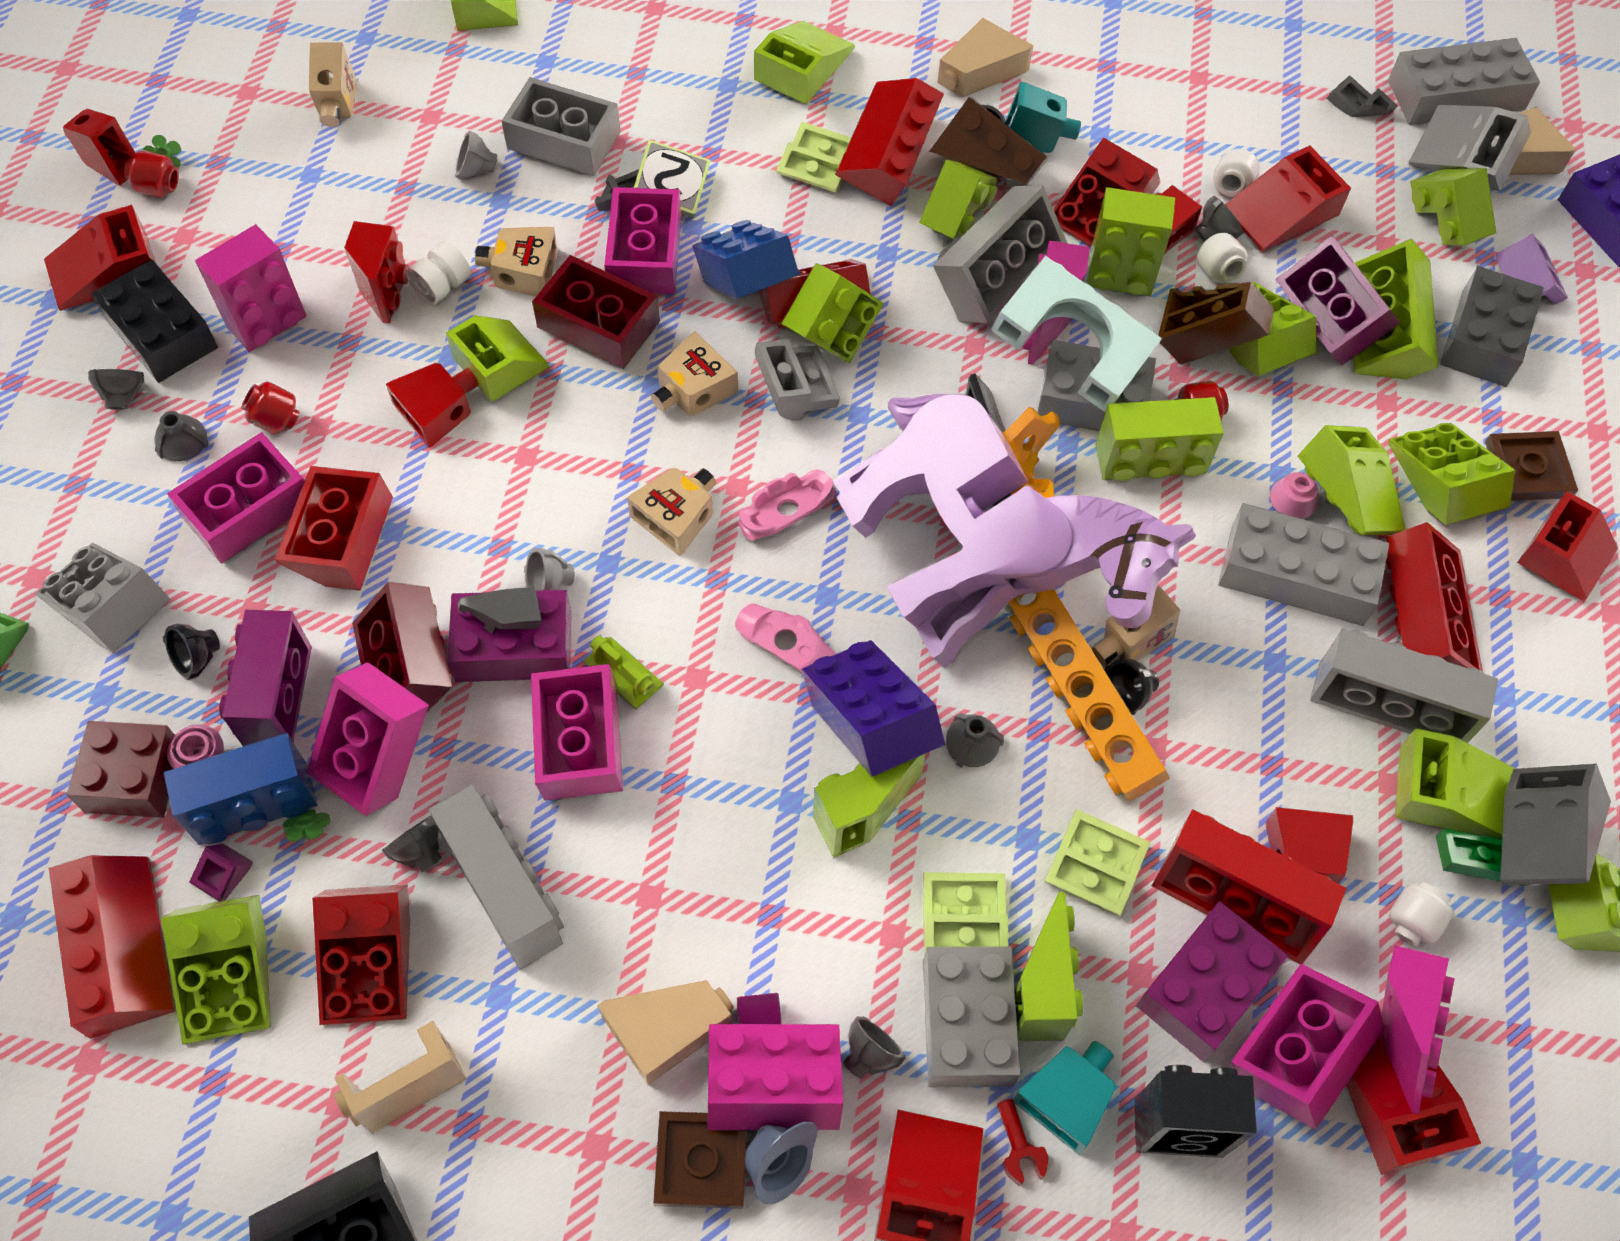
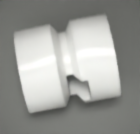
(442, 270)

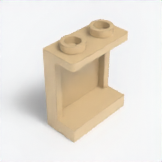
(405, 1088)

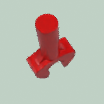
(1020, 1147)

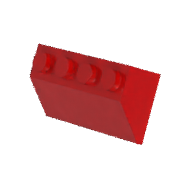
(889, 137)
(1432, 596)
(1258, 884)
(110, 943)

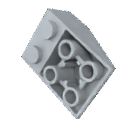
(1473, 139)
(103, 595)

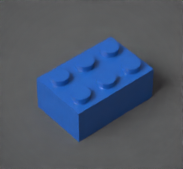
(745, 258)
(240, 790)

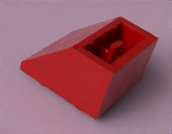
(377, 266)
(1571, 546)

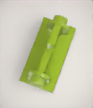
(632, 678)

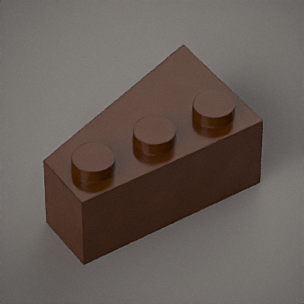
(988, 144)
(1213, 320)

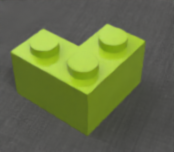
(956, 197)
(1460, 202)

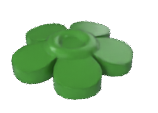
(164, 148)
(306, 825)

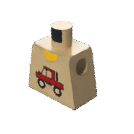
(334, 95)
(521, 258)
(694, 377)
(674, 507)
(1139, 641)

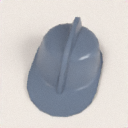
(780, 1160)

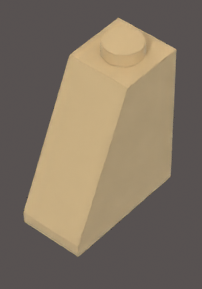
(983, 59)
(1545, 149)
(665, 1024)

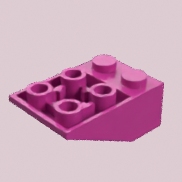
(1074, 260)
(1413, 1017)

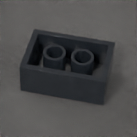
(155, 320)
(1195, 1112)

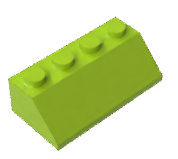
(1405, 285)

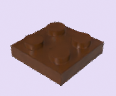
(1538, 463)
(698, 1164)

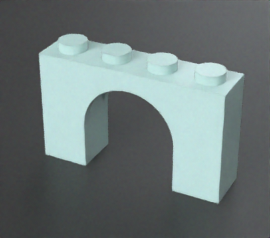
(1057, 293)

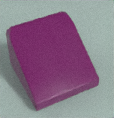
(219, 871)
(759, 1009)

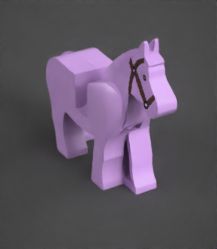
(1014, 547)

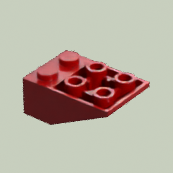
(1106, 167)
(1289, 199)
(97, 255)
(362, 953)
(1394, 1132)
(930, 1180)

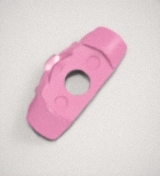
(807, 492)
(763, 624)

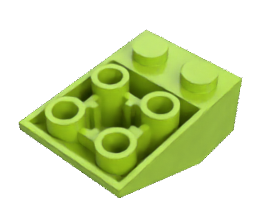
(799, 59)
(1289, 338)
(1453, 473)
(1356, 478)
(1451, 784)
(856, 806)
(218, 968)
(1046, 990)

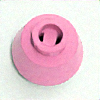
(1295, 495)
(193, 745)

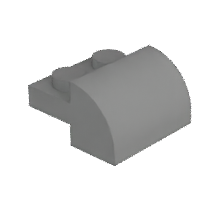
(796, 378)

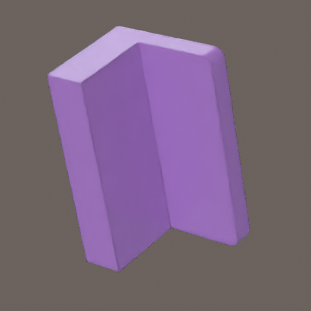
(1531, 263)

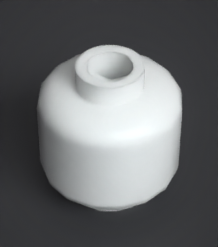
(1235, 172)
(1222, 258)
(1421, 914)

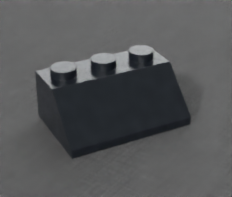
(344, 1206)

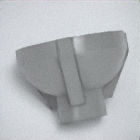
(474, 157)
(547, 571)

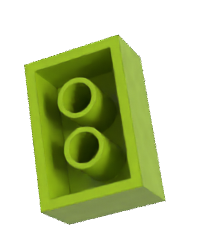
(1130, 241)
(1158, 438)

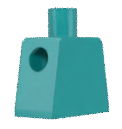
(1041, 117)
(1070, 1094)

